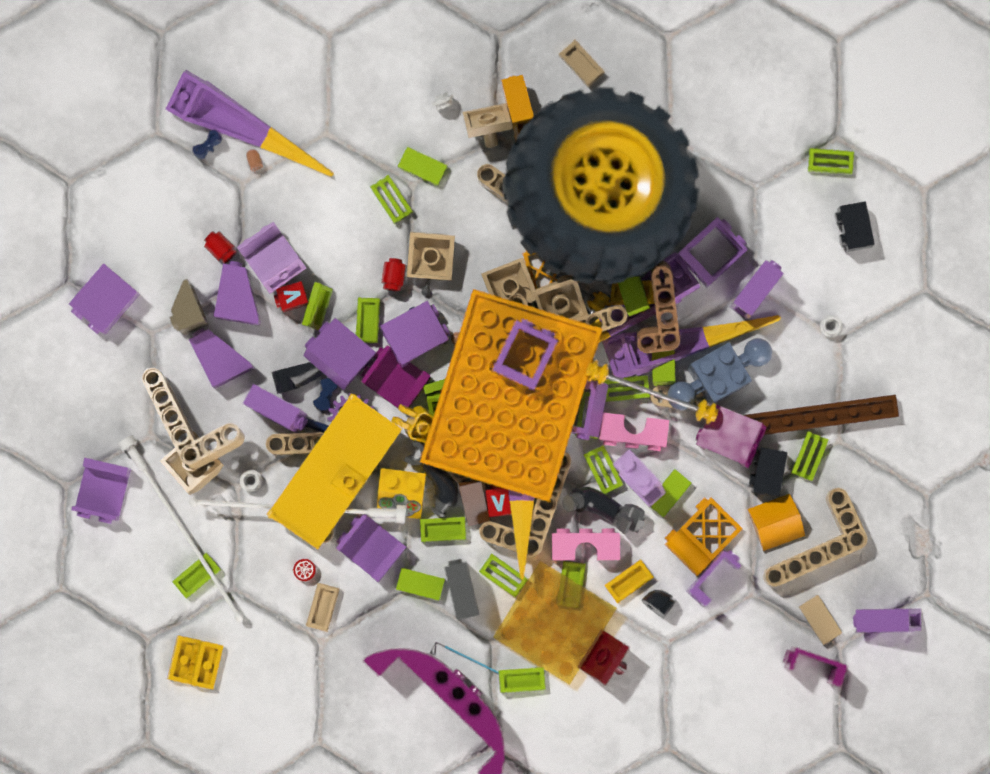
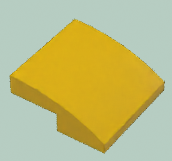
(195, 662)

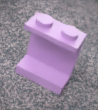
(271, 257)
(639, 478)

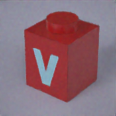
(291, 297)
(498, 501)

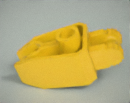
(417, 424)

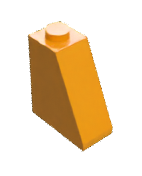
(517, 103)

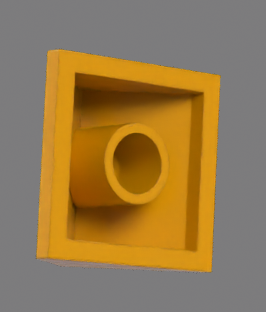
(776, 522)

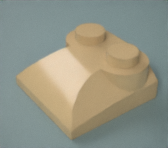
(430, 255)
(510, 280)
(562, 298)
(191, 479)

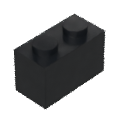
(854, 227)
(768, 472)

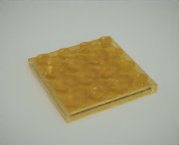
(555, 622)

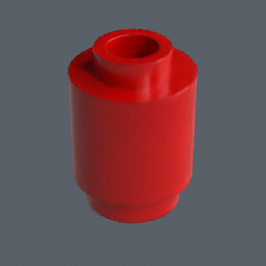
(220, 247)
(393, 274)

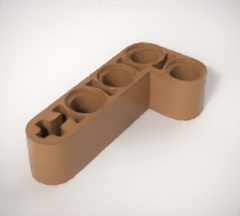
(662, 306)

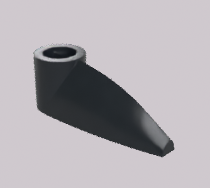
(295, 377)

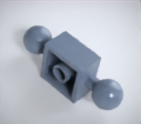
(721, 373)

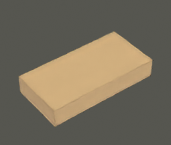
(581, 63)
(322, 607)
(820, 619)

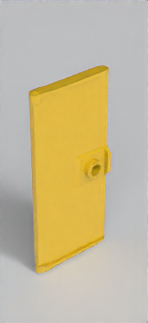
(334, 471)

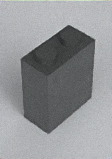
(461, 589)

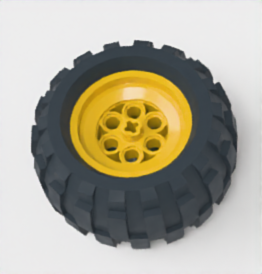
(630, 147)

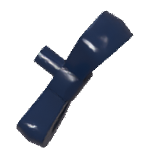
(213, 139)
(322, 403)

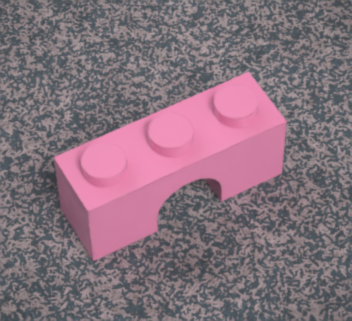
(653, 435)
(606, 543)

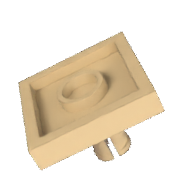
(487, 122)

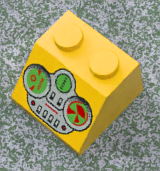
(402, 488)

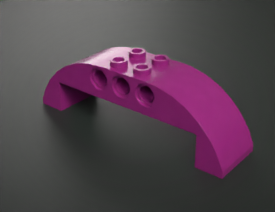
(426, 667)

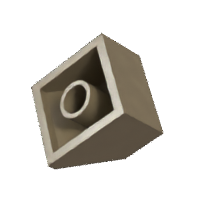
(187, 310)

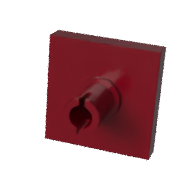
(605, 658)

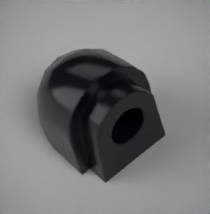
(659, 602)

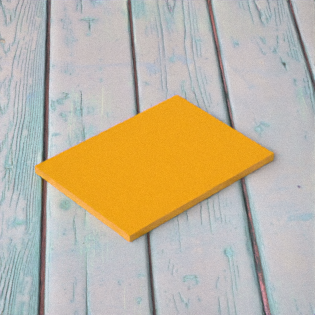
(496, 425)

